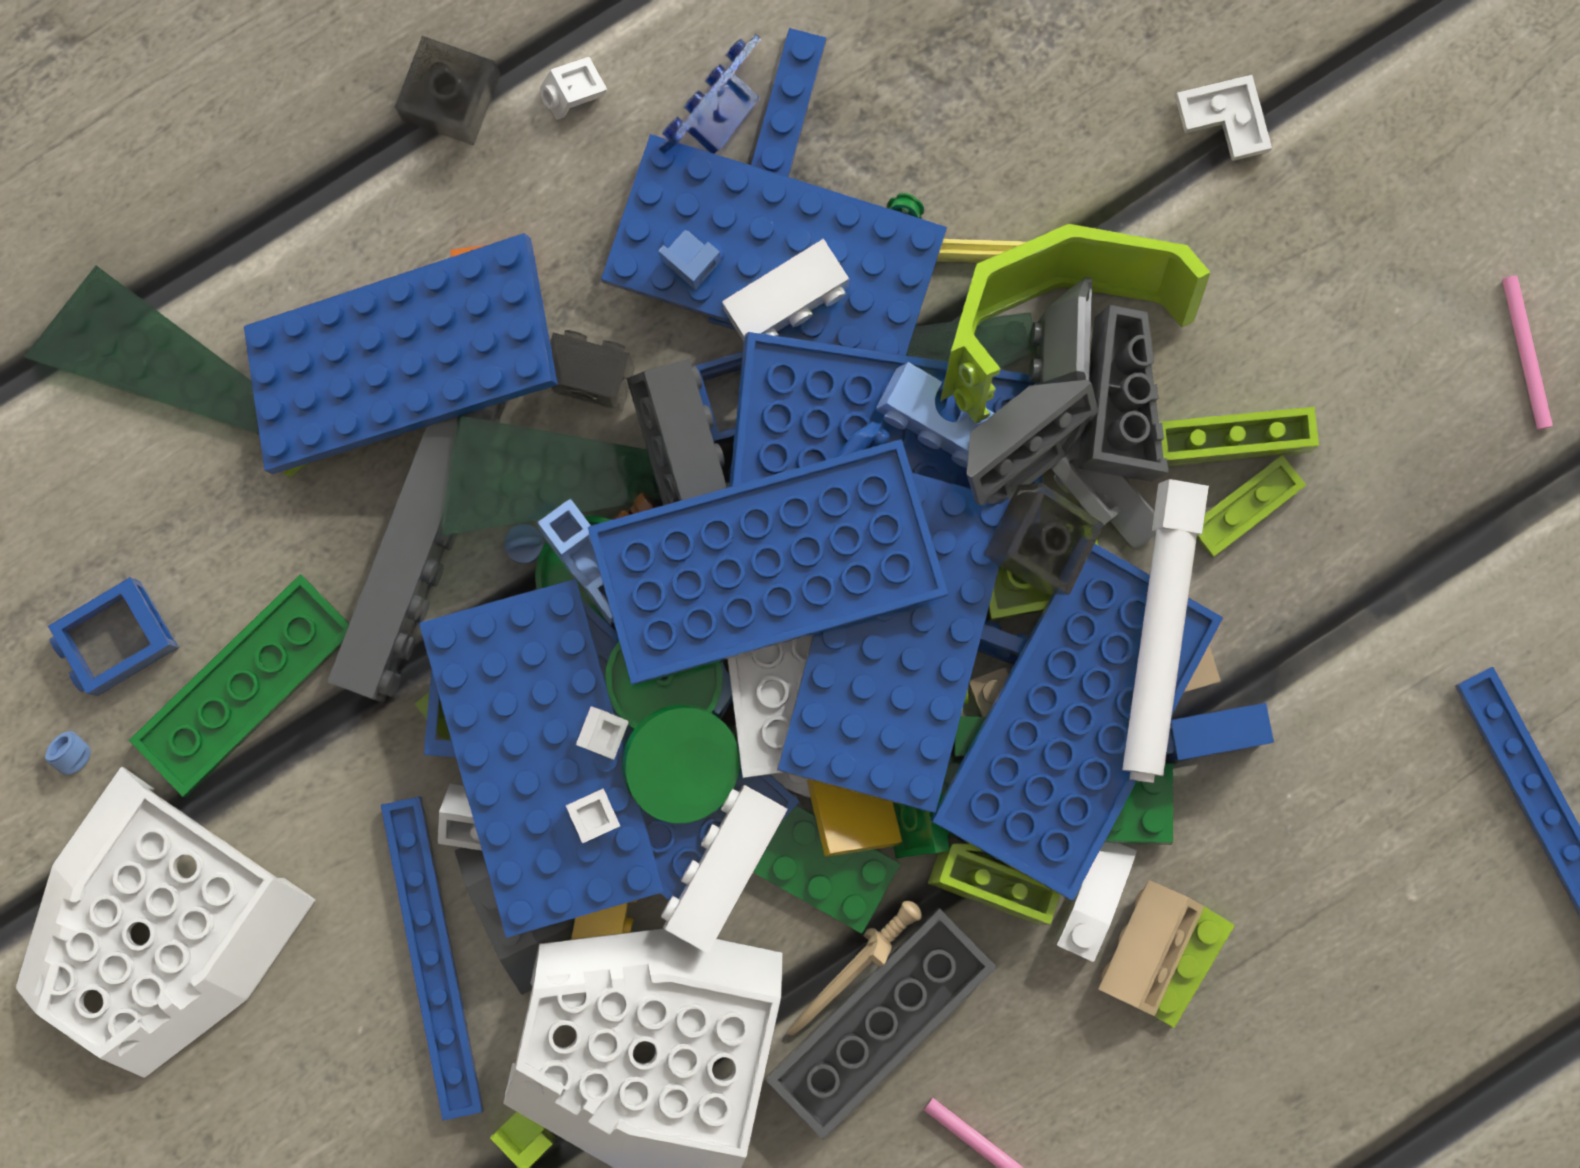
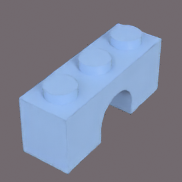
(911, 405)
(569, 538)

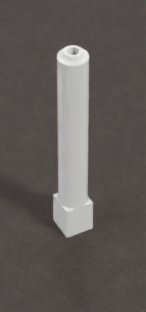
(1177, 523)

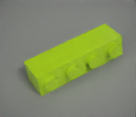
(1240, 436)

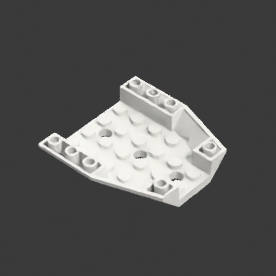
(206, 939)
(657, 992)

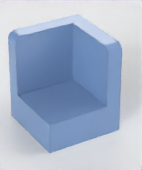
(690, 258)

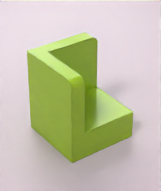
(522, 1140)

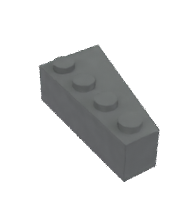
(1126, 430)

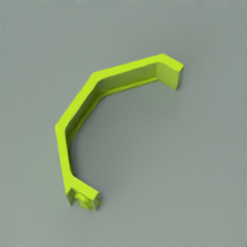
(1062, 258)

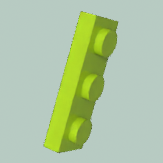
(1249, 505)
(1194, 964)

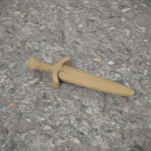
(875, 950)

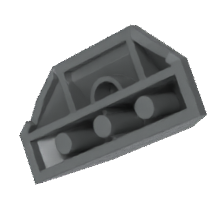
(1063, 338)
(1027, 438)
(514, 952)

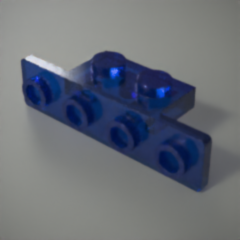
(720, 108)

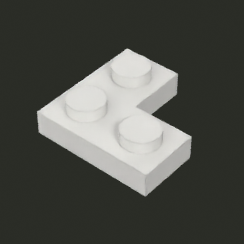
(1234, 107)

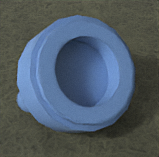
(523, 544)
(68, 753)

